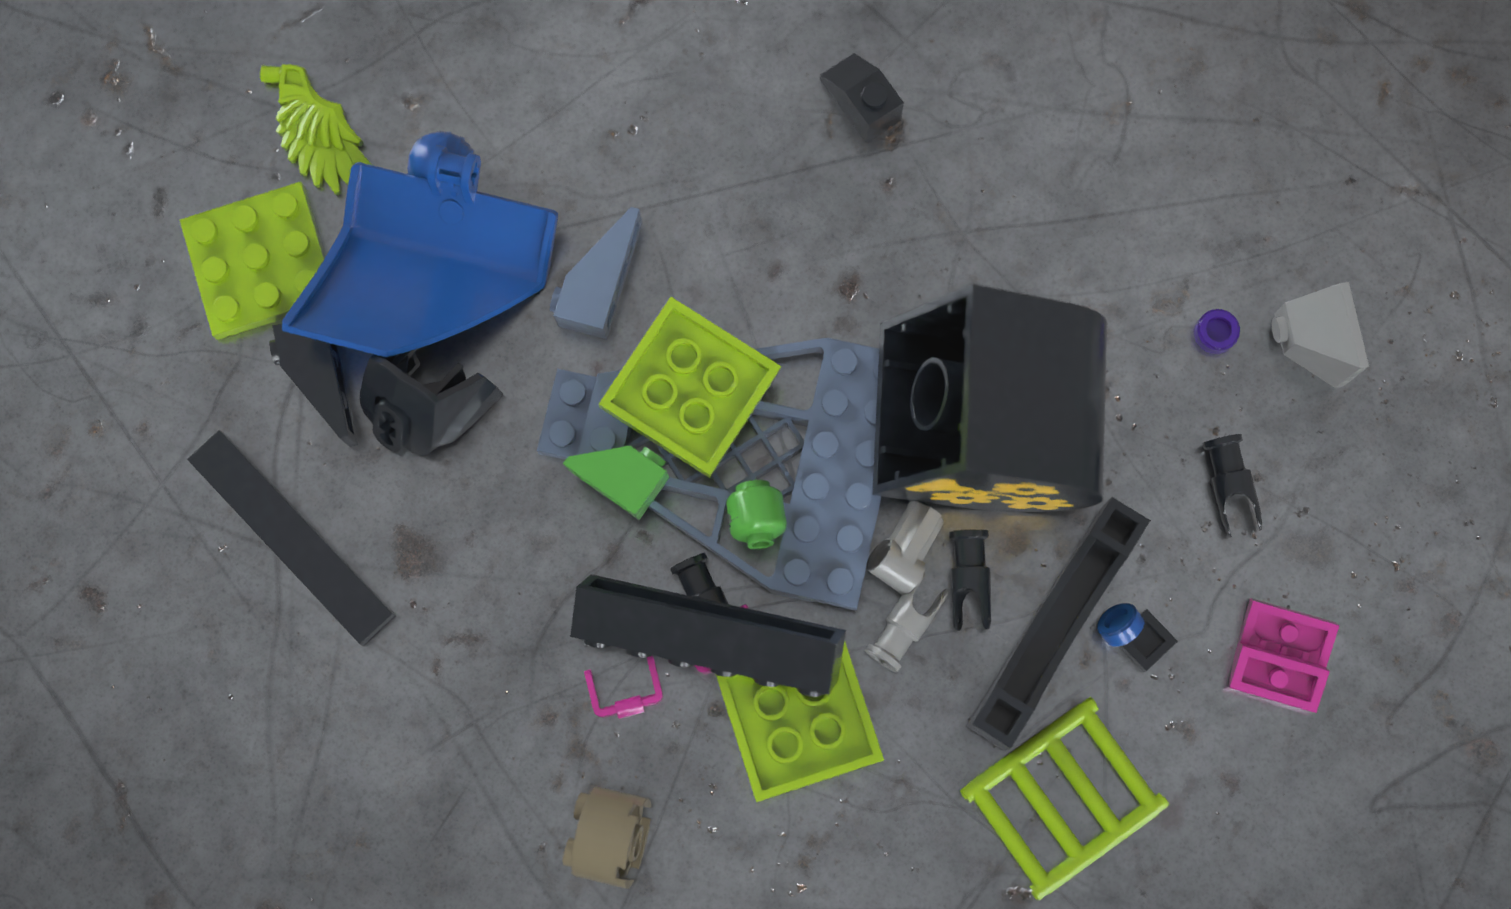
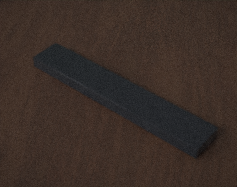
(291, 537)

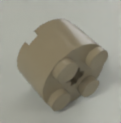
(608, 836)

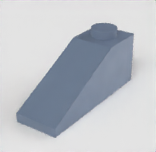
(596, 282)

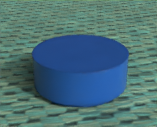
(1120, 624)

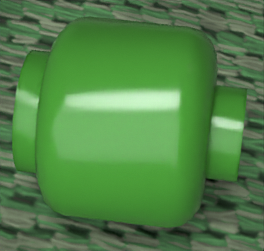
(756, 513)

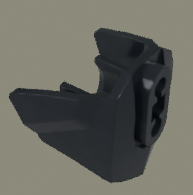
(419, 414)

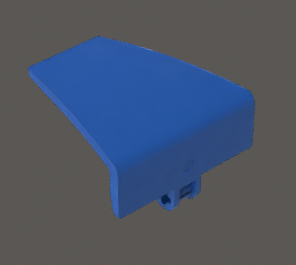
(423, 259)

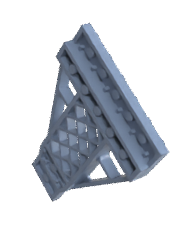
(831, 499)

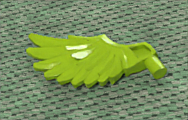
(313, 128)

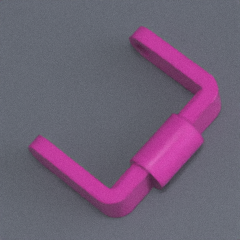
(628, 706)

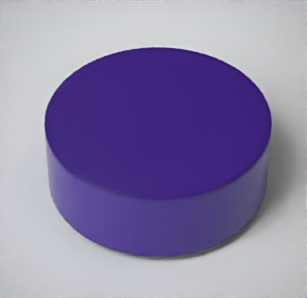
(1217, 331)

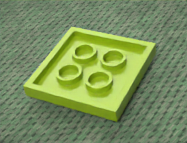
(253, 257)
(689, 387)
(797, 737)

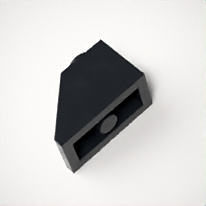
(864, 96)

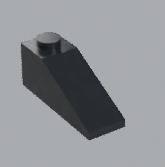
(318, 375)

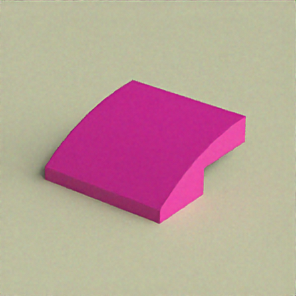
(1283, 655)

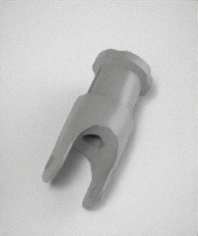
(902, 628)

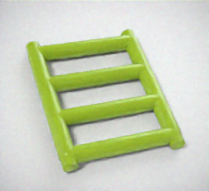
(1114, 830)

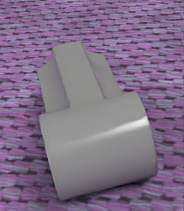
(900, 556)

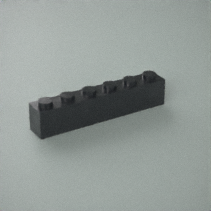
(708, 635)

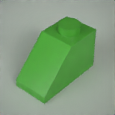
(622, 476)

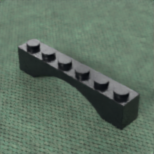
(1057, 623)

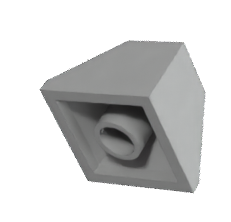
(1323, 334)

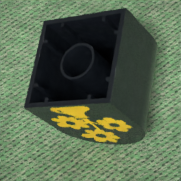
(992, 403)

